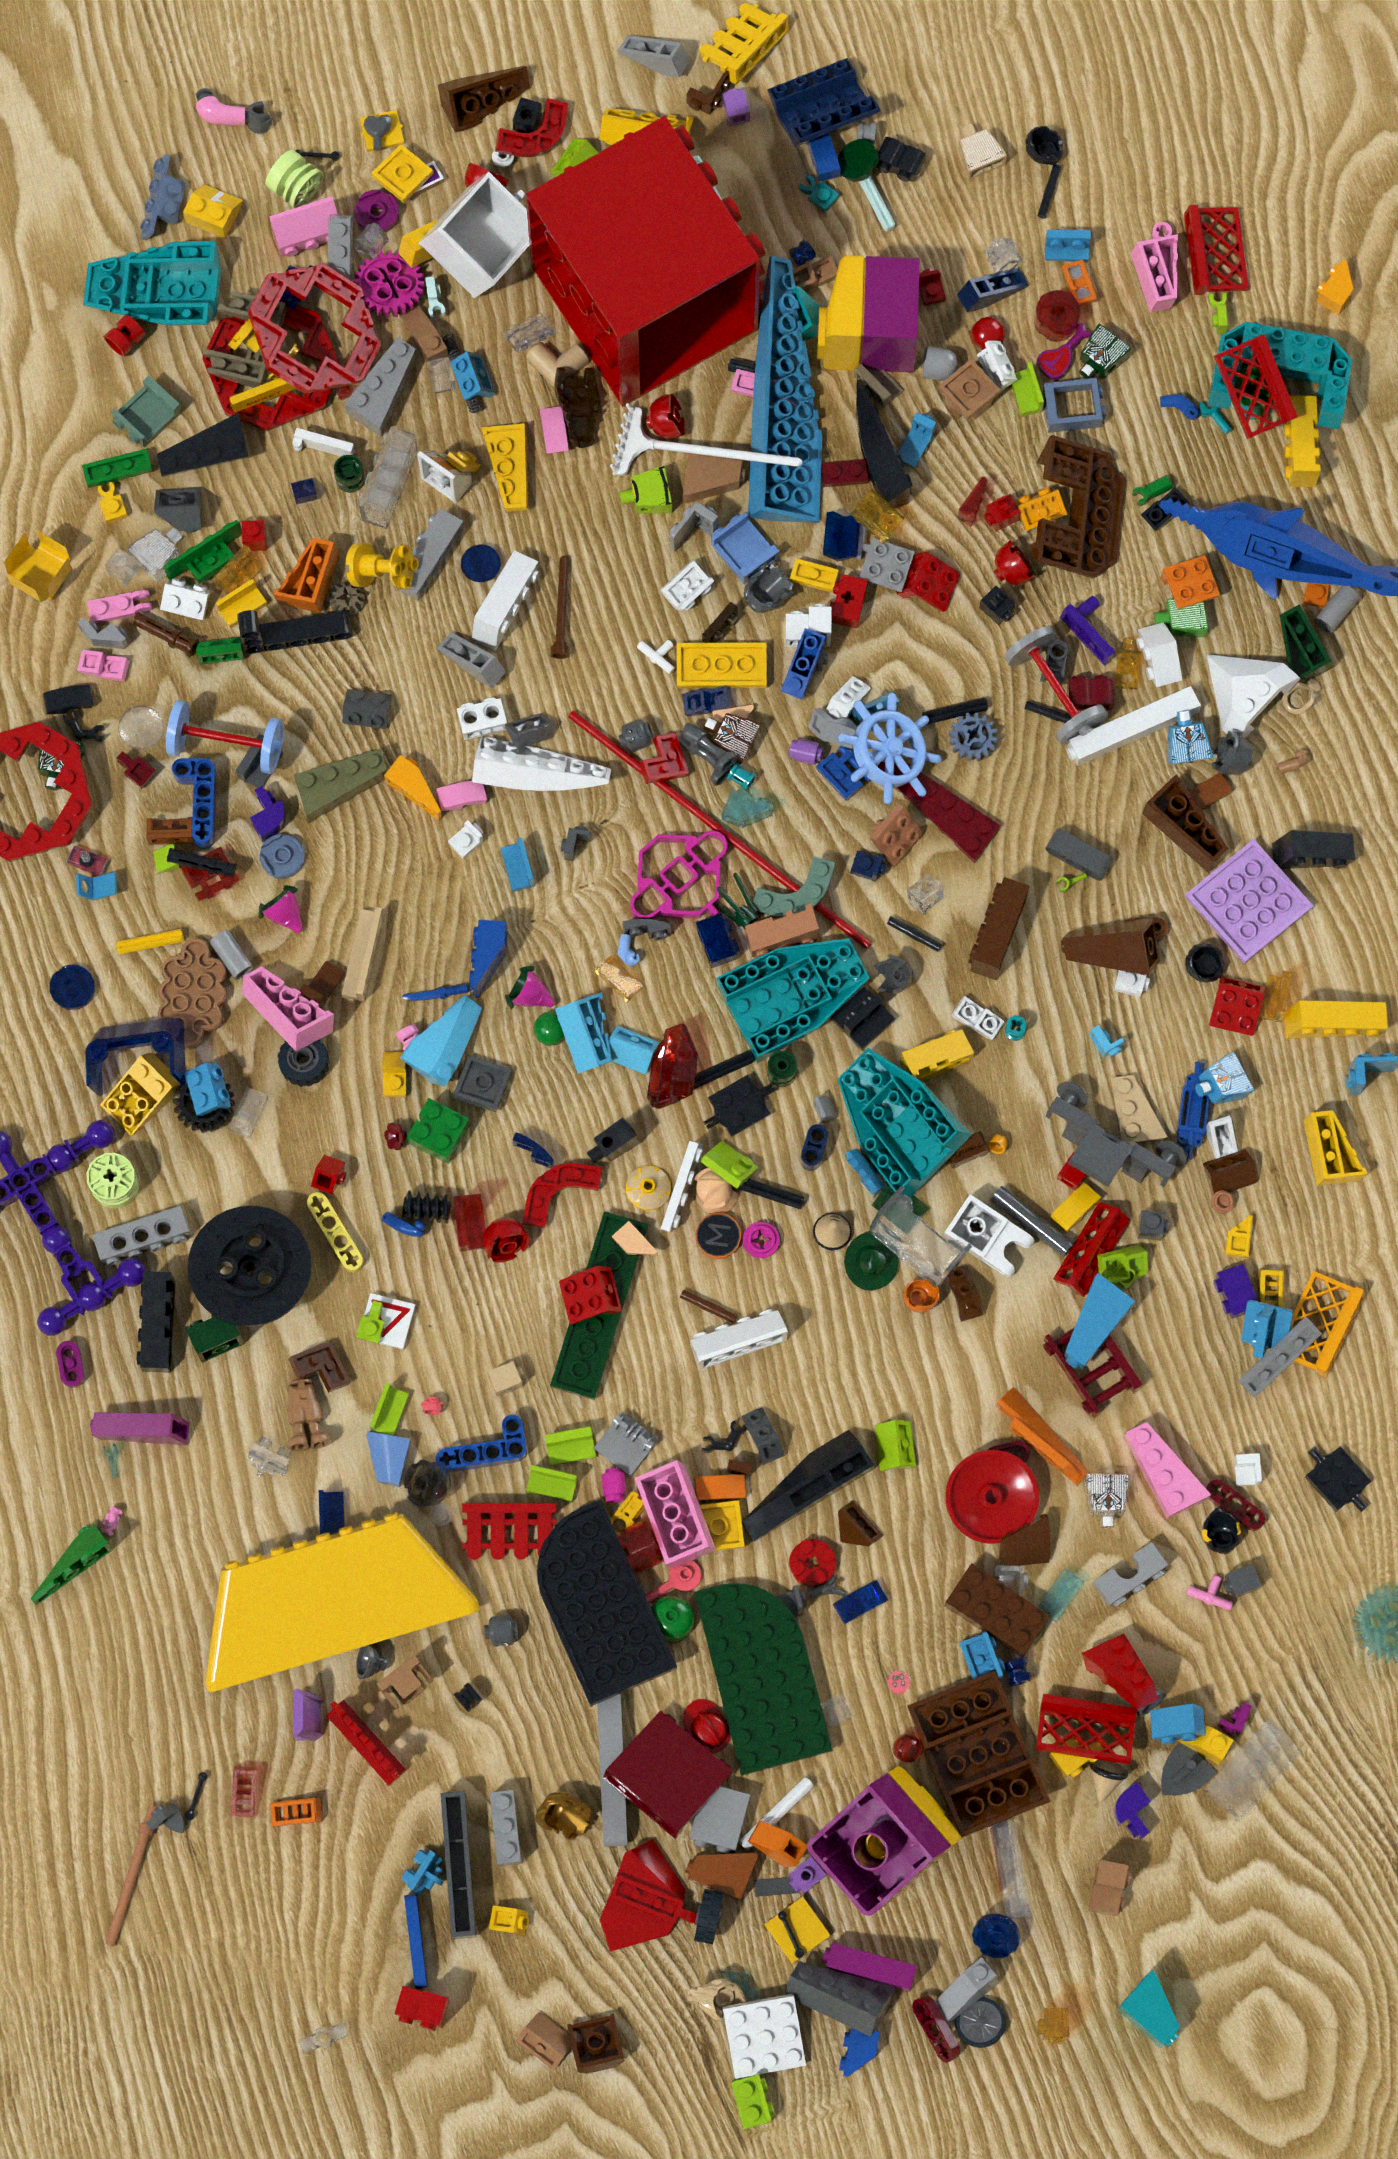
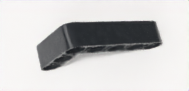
(292, 632)

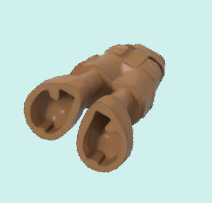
(305, 1409)

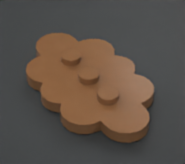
(193, 991)

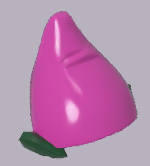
(283, 909)
(529, 991)

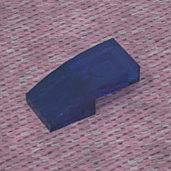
(706, 701)
(539, 1154)
(860, 1602)

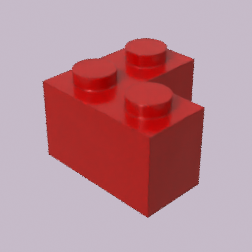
(421, 2007)

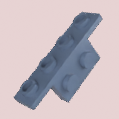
(164, 198)

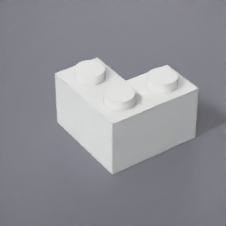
(816, 620)
(1162, 654)

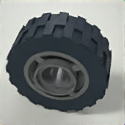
(306, 1073)
(708, 1916)

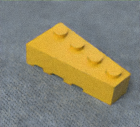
(1302, 438)
(1335, 1019)

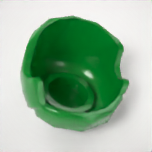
(548, 1029)

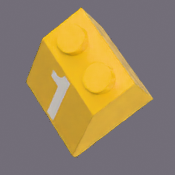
(212, 210)

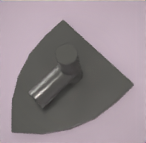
(1185, 1772)

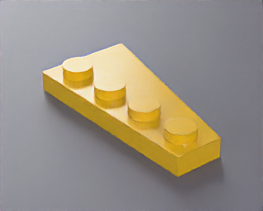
(509, 461)

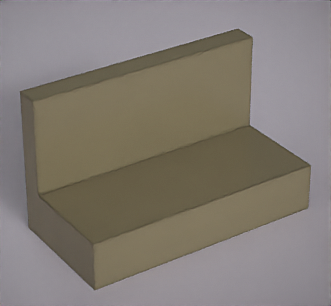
(880, 384)

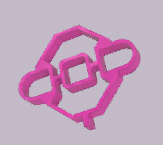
(711, 868)

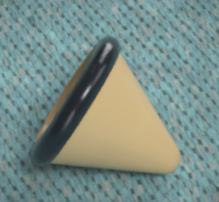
(832, 1231)
(1107, 1777)

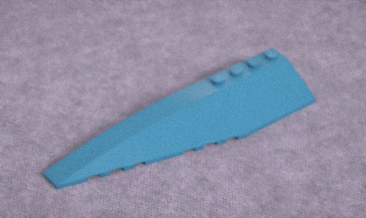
(777, 426)

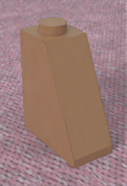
(711, 476)

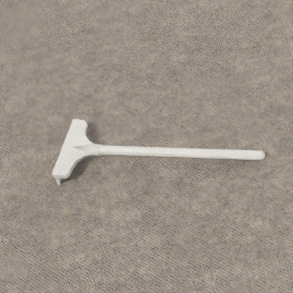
(636, 441)

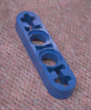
(415, 1940)

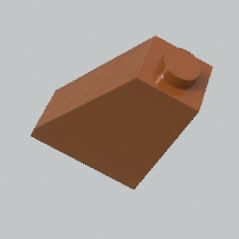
(723, 1872)

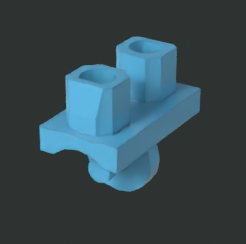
(427, 1873)

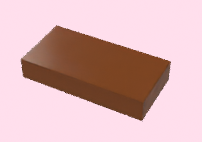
(1210, 791)

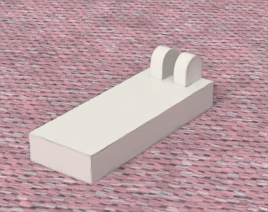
(321, 443)

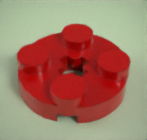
(807, 1550)

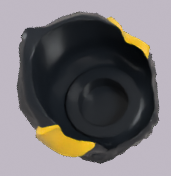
(1221, 1532)

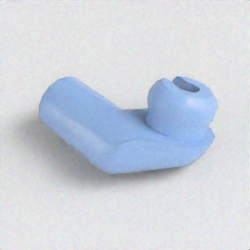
(625, 952)

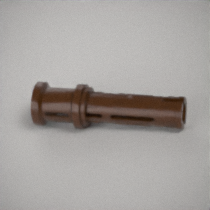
(173, 637)

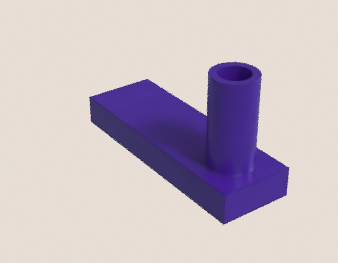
(1076, 621)

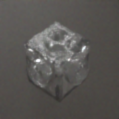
(1002, 254)

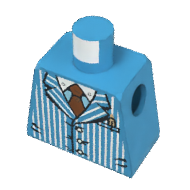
(1187, 740)
(1224, 1081)

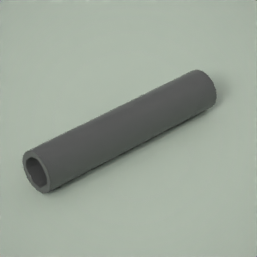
(1032, 1221)

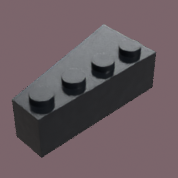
(210, 447)

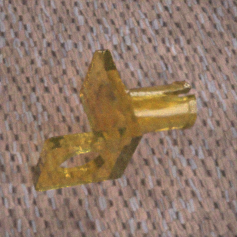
(1127, 664)

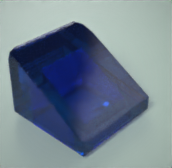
(304, 491)

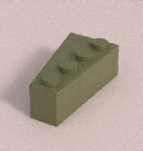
(338, 782)

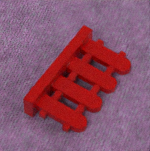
(474, 1527)
(365, 1742)

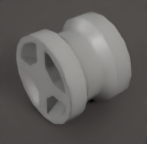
(867, 131)

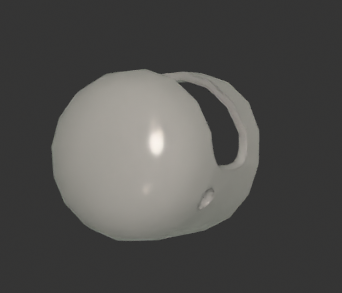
(938, 363)

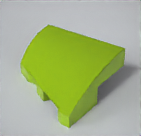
(1123, 1265)

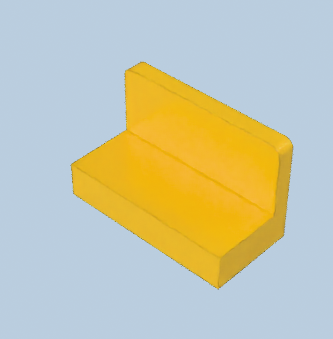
(241, 599)

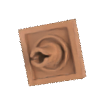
(895, 834)

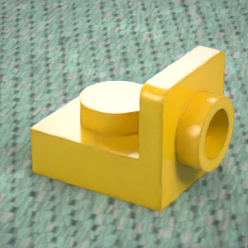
(509, 1920)

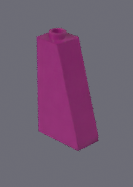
(140, 1427)
(870, 1966)

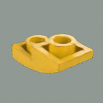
(1075, 1207)

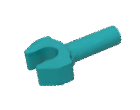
(1217, 417)

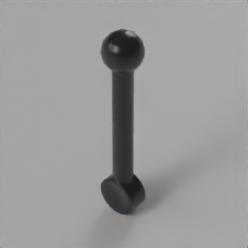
(334, 155)
(189, 1815)
(782, 1915)

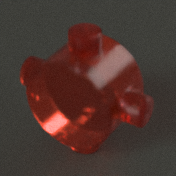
(343, 392)

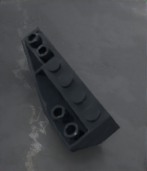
(882, 462)
(809, 1483)

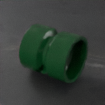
(349, 473)
(781, 1068)

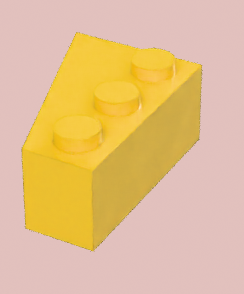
(937, 1055)

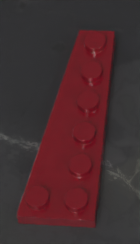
(954, 817)

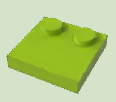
(729, 1164)

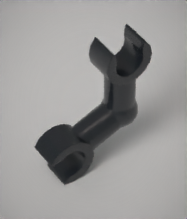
(81, 734)
(727, 1445)

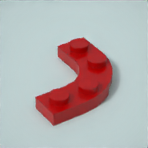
(539, 141)
(551, 1182)

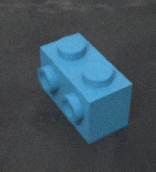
(1177, 1723)

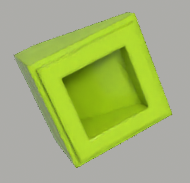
(161, 860)

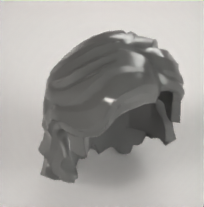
(767, 589)

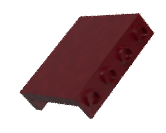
(667, 1773)

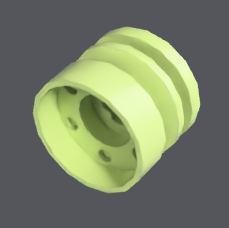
(294, 179)
(125, 1183)

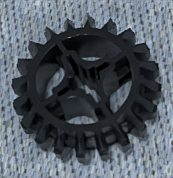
(200, 1120)

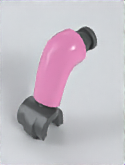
(217, 113)

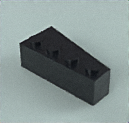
(157, 1321)

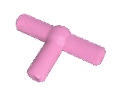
(1210, 1596)

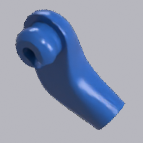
(1180, 402)
(402, 1226)

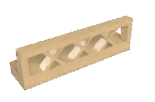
(362, 954)

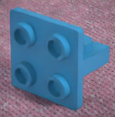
(1265, 1325)

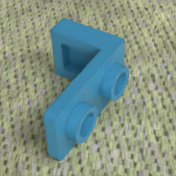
(917, 439)

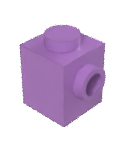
(736, 107)
(806, 1876)

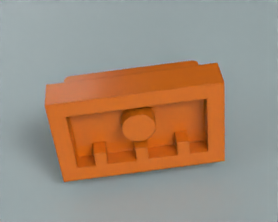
(1190, 582)

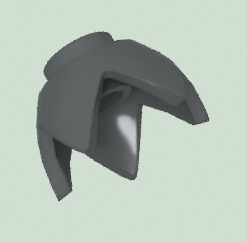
(897, 975)

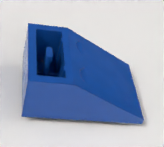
(490, 950)

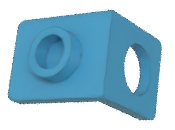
(97, 887)

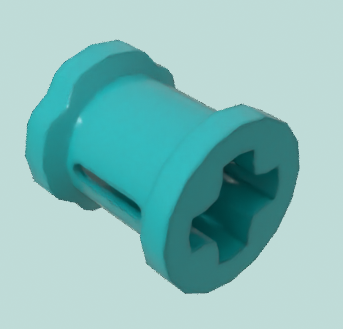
(741, 776)
(1017, 1021)

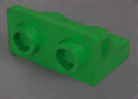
(220, 651)

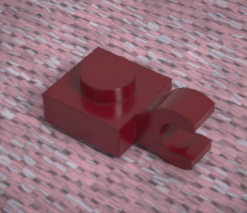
(137, 771)

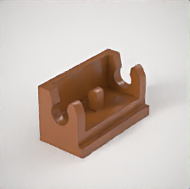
(169, 831)

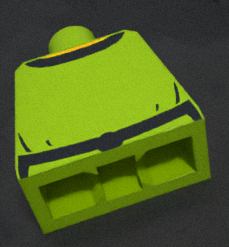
(649, 492)

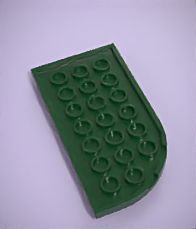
(762, 1677)

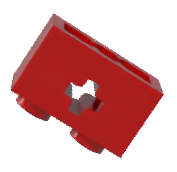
(853, 589)

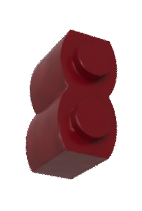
(1091, 692)

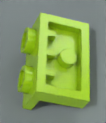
(752, 2101)

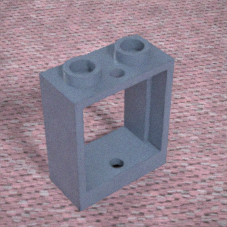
(1057, 424)

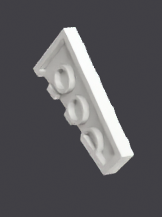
(685, 1177)

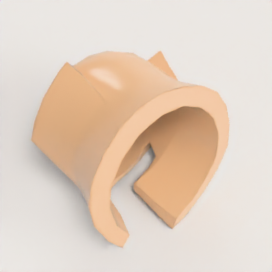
(714, 1192)

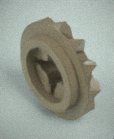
(355, 604)

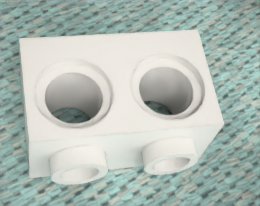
(483, 724)

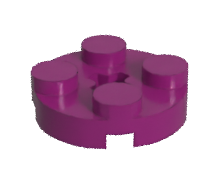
(373, 199)

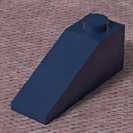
(989, 289)

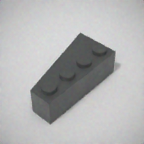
(841, 1996)

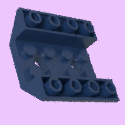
(821, 102)

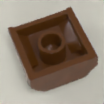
(596, 2044)

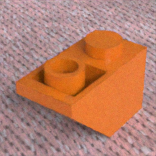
(777, 1844)

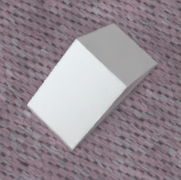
(1221, 1137)

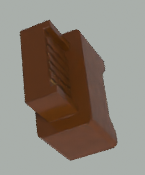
(970, 1150)

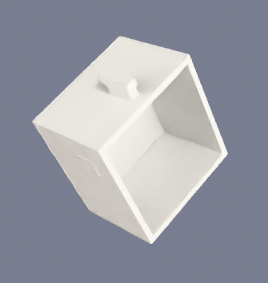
(480, 234)

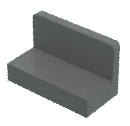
(249, 768)

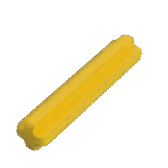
(149, 941)

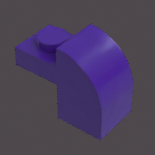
(271, 819)
(1127, 1806)

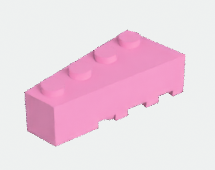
(286, 1010)

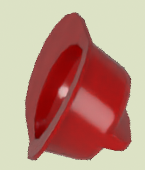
(707, 1724)

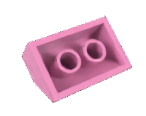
(302, 227)

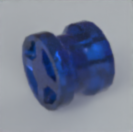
(802, 253)

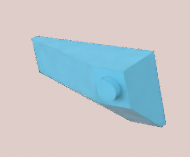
(441, 1046)

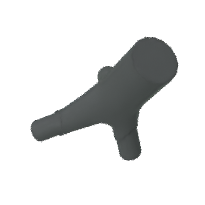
(828, 1588)

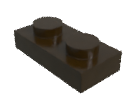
(724, 619)

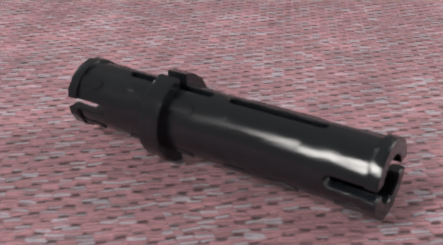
(203, 863)

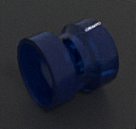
(1018, 1677)

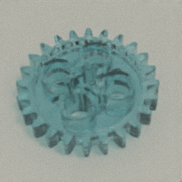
(1374, 1637)

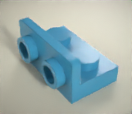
(1067, 245)
(472, 376)

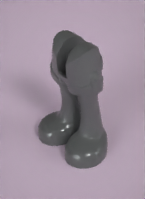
(698, 744)

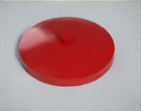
(991, 1495)

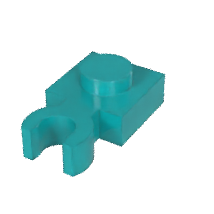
(820, 196)

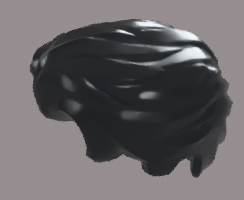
(1044, 145)
(1204, 963)

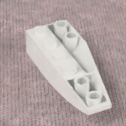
(533, 768)

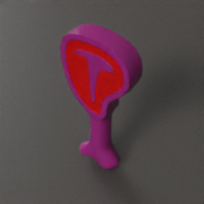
(1056, 362)

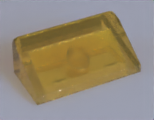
(618, 978)

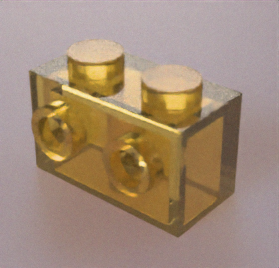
(1053, 2025)

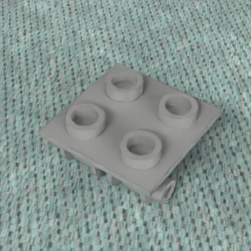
(886, 565)
(626, 1443)

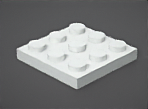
(764, 2036)

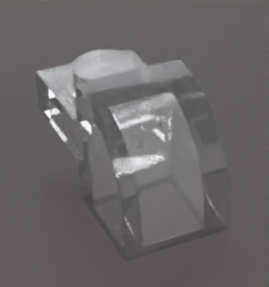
(371, 240)

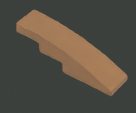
(812, 275)

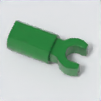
(1153, 489)

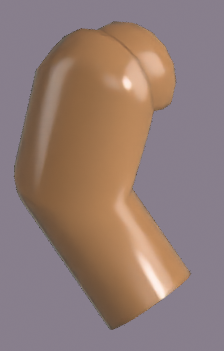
(1294, 764)

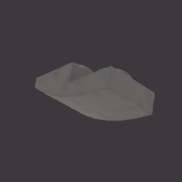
(655, 929)

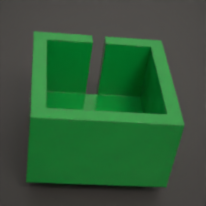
(438, 1131)

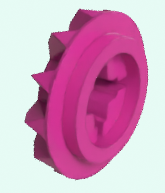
(767, 1232)

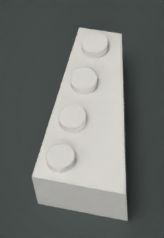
(504, 600)

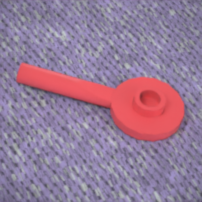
(683, 1578)

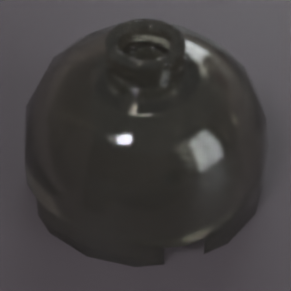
(427, 1483)

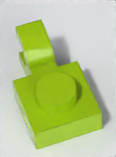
(1219, 318)
(371, 1327)

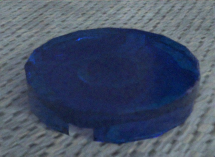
(72, 987)
(996, 1935)

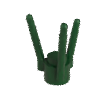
(744, 914)

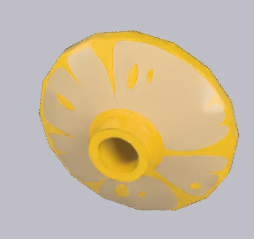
(644, 1198)

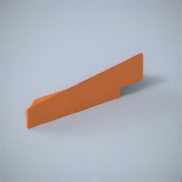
(1039, 1436)

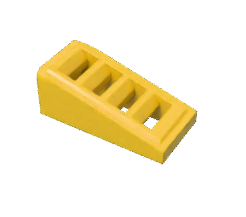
(1262, 1273)

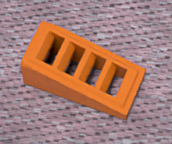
(316, 1812)

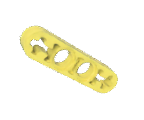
(336, 1231)

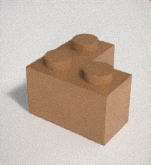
(1107, 1888)

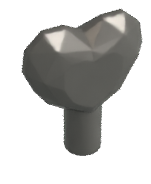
(377, 129)

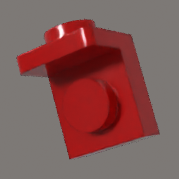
(931, 287)

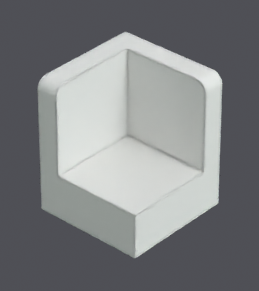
(1247, 1469)

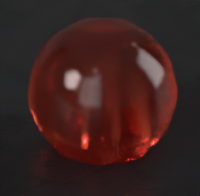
(907, 1748)

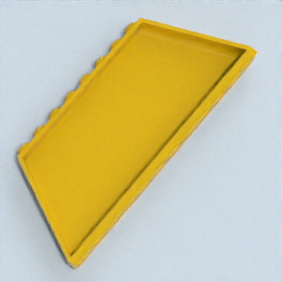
(329, 1599)

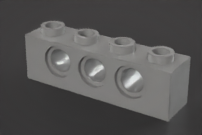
(128, 1232)

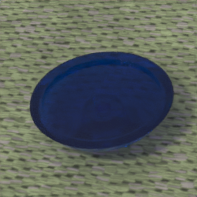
(480, 563)

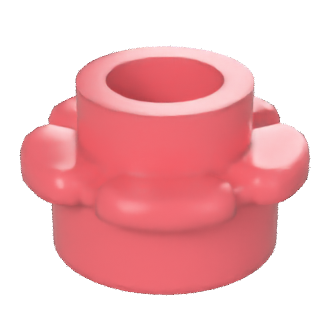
(432, 1406)

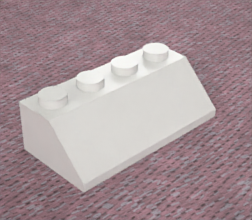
(738, 1339)

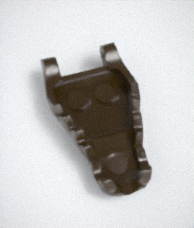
(579, 404)

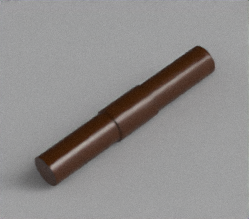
(708, 1306)

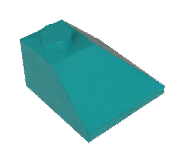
(808, 313)

